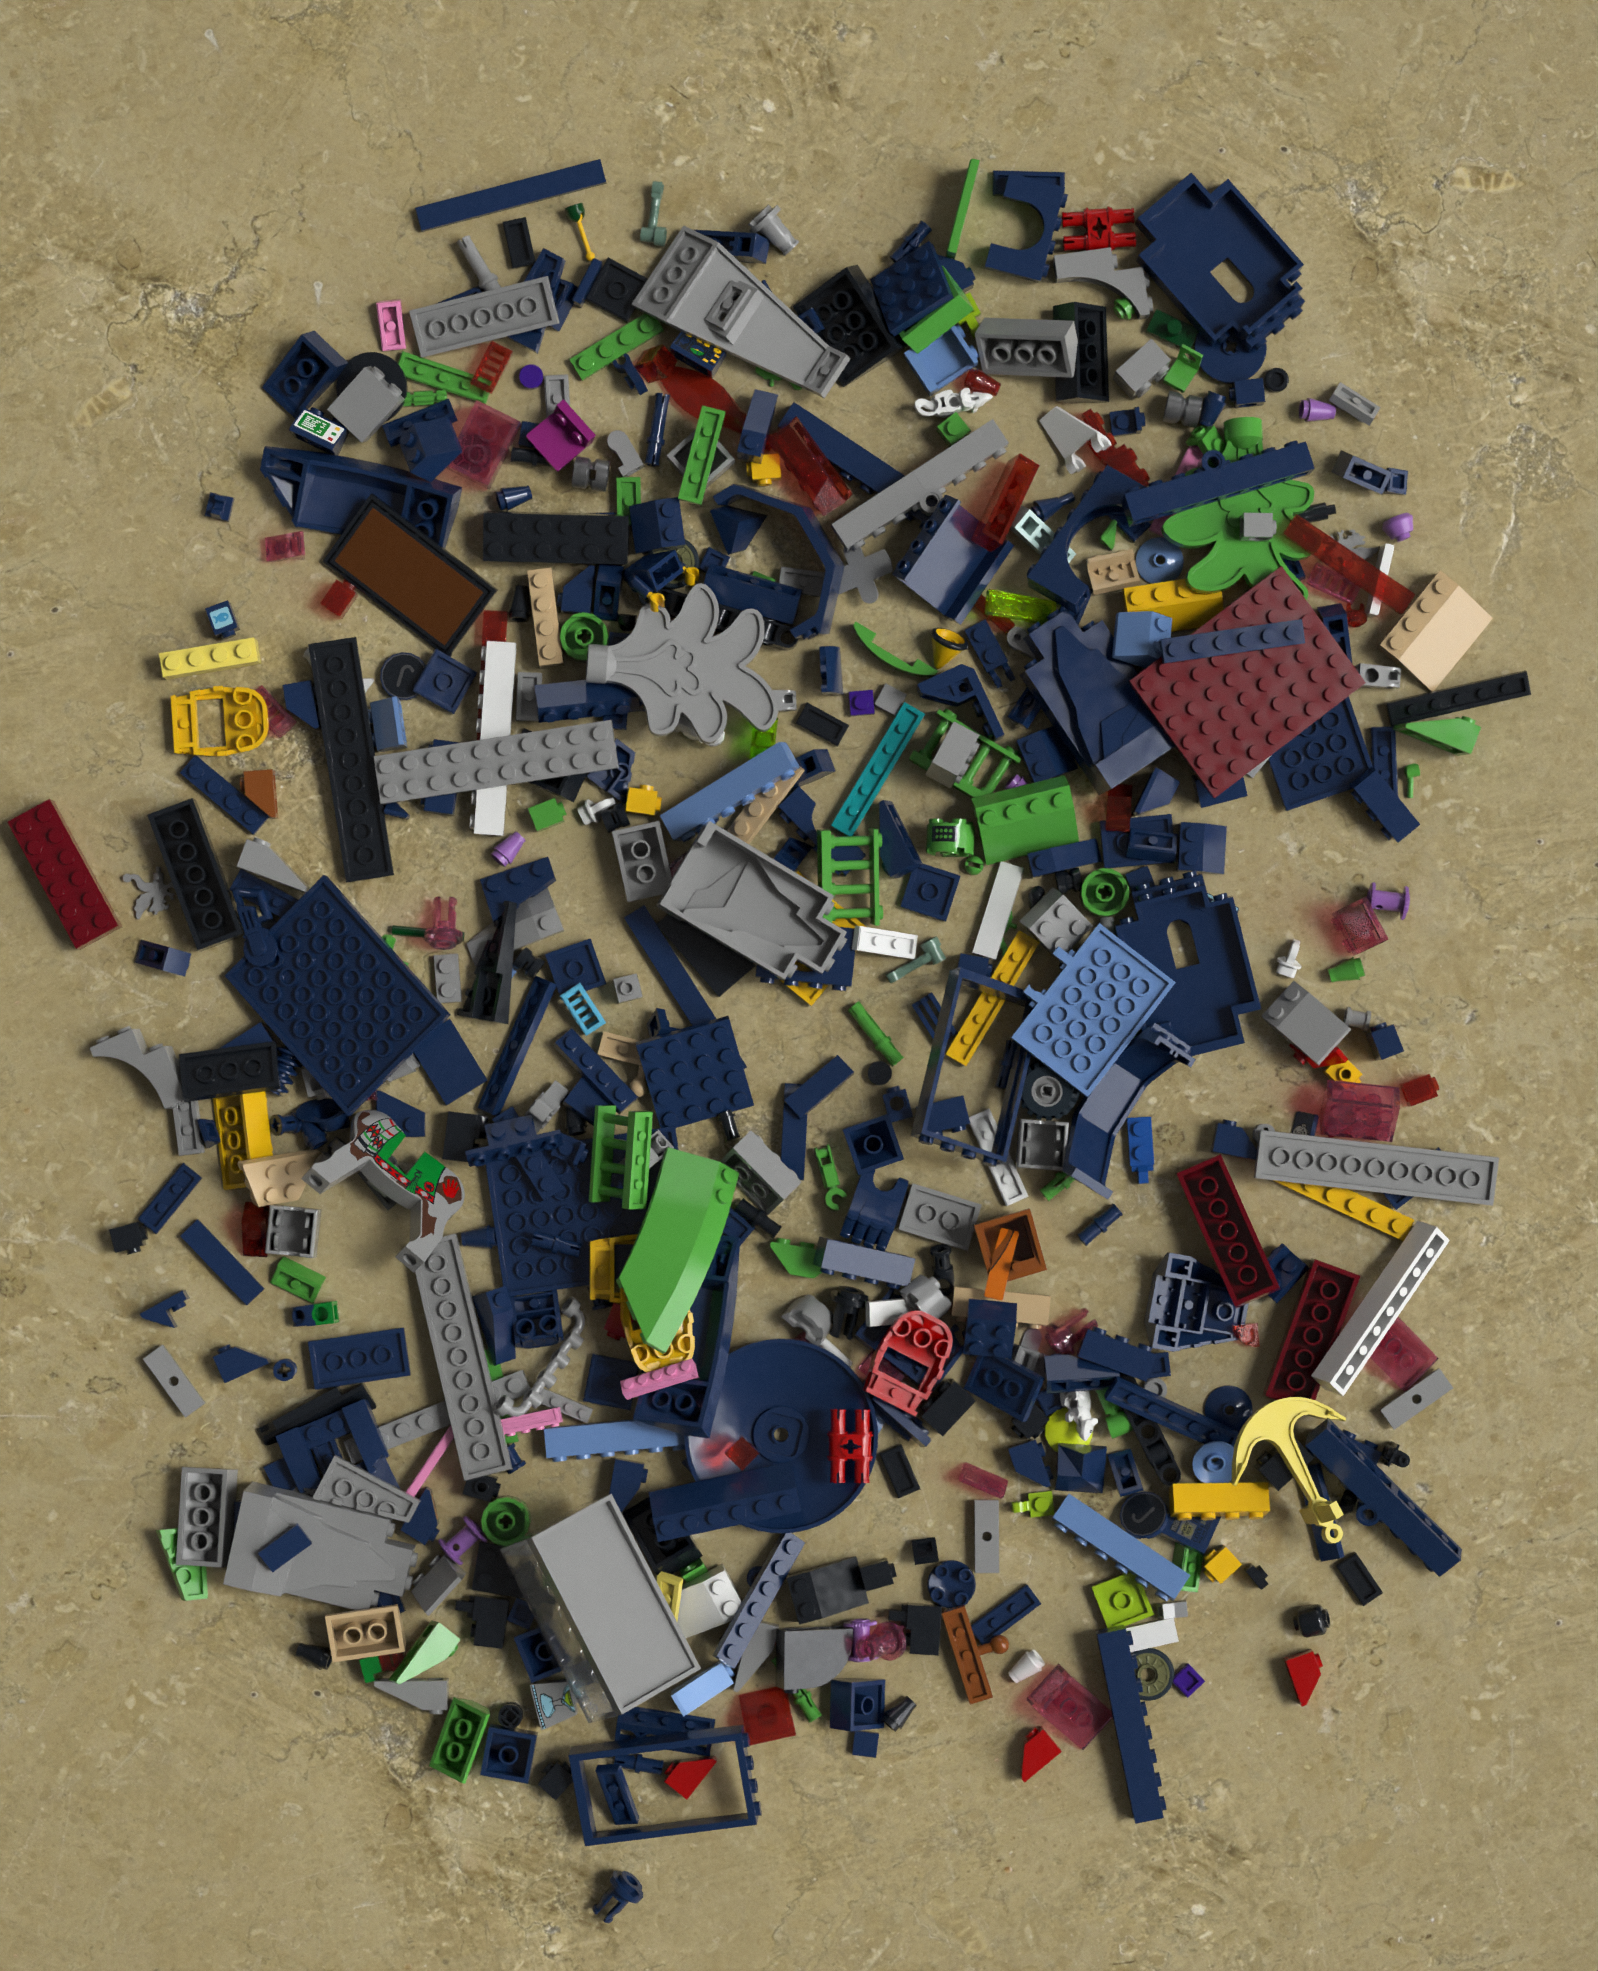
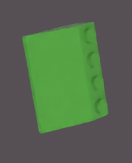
(1025, 819)

